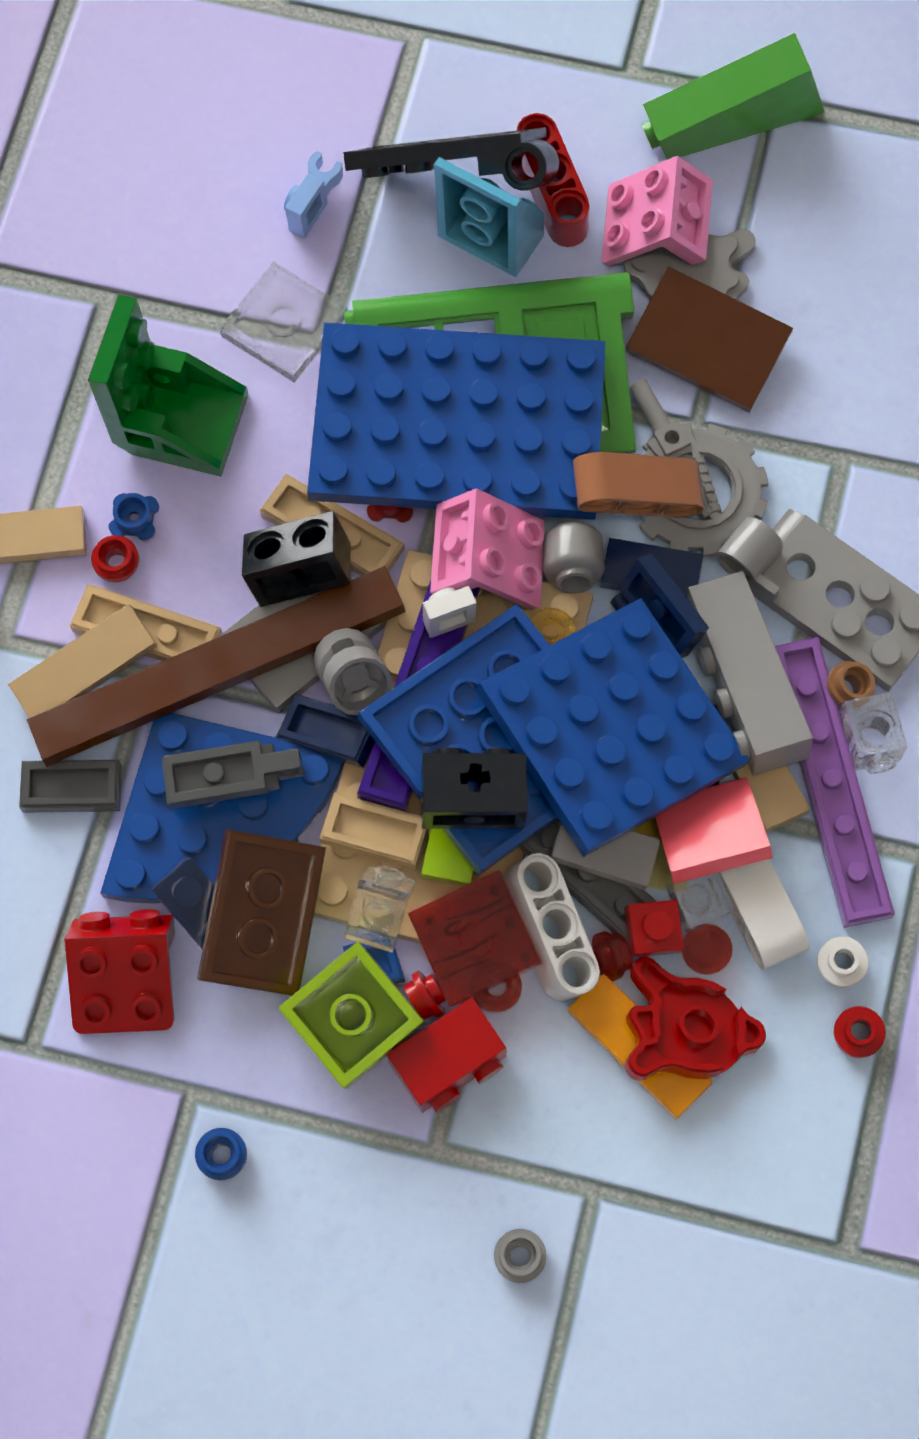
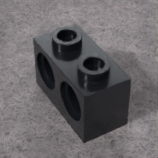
(296, 559)

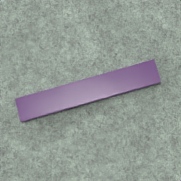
(836, 792)

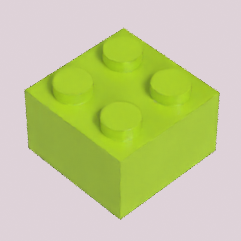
(352, 1015)

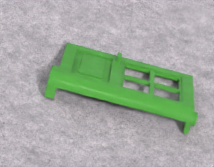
(550, 308)

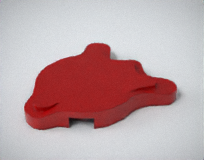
(686, 1026)

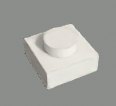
(449, 610)

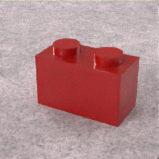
(448, 1057)

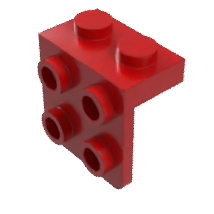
(120, 972)

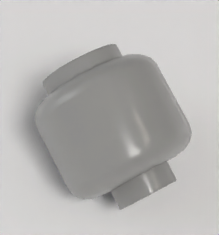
(573, 556)

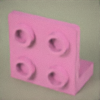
(658, 209)
(488, 547)

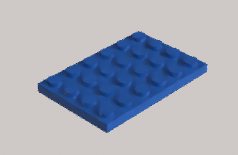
(453, 411)

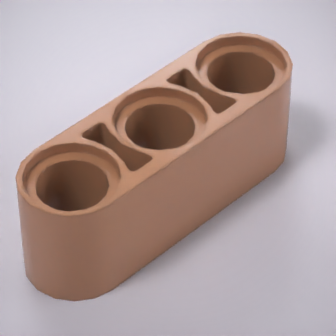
(638, 485)

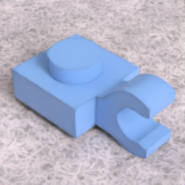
(309, 199)

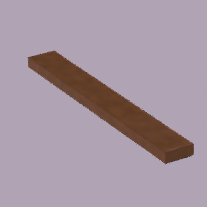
(212, 666)

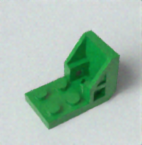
(163, 399)

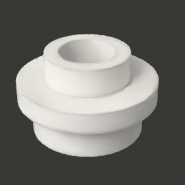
(831, 972)

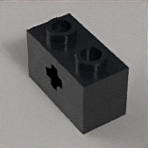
(450, 804)

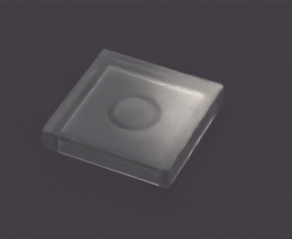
(282, 321)

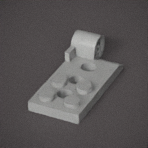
(764, 560)

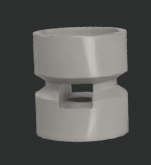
(351, 670)

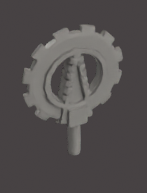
(699, 444)

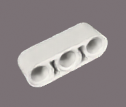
(764, 913)
(572, 942)

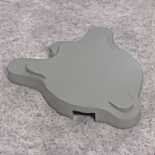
(715, 272)

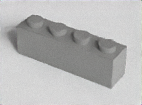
(749, 675)

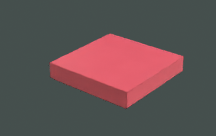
(713, 832)

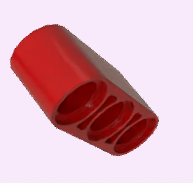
(559, 197)

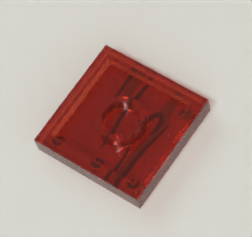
(475, 938)

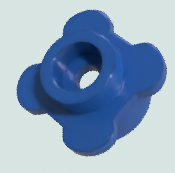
(127, 504)

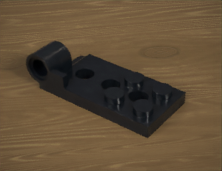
(494, 152)

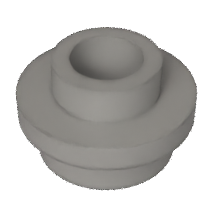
(525, 1239)

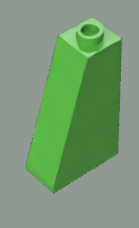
(735, 101)

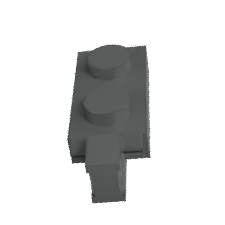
(227, 773)

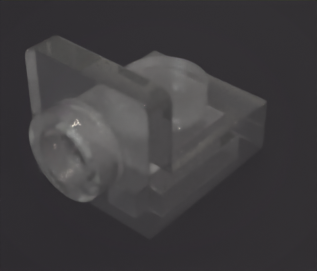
(379, 907)

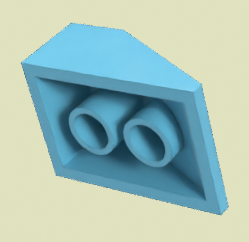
(485, 218)

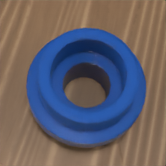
(206, 1147)

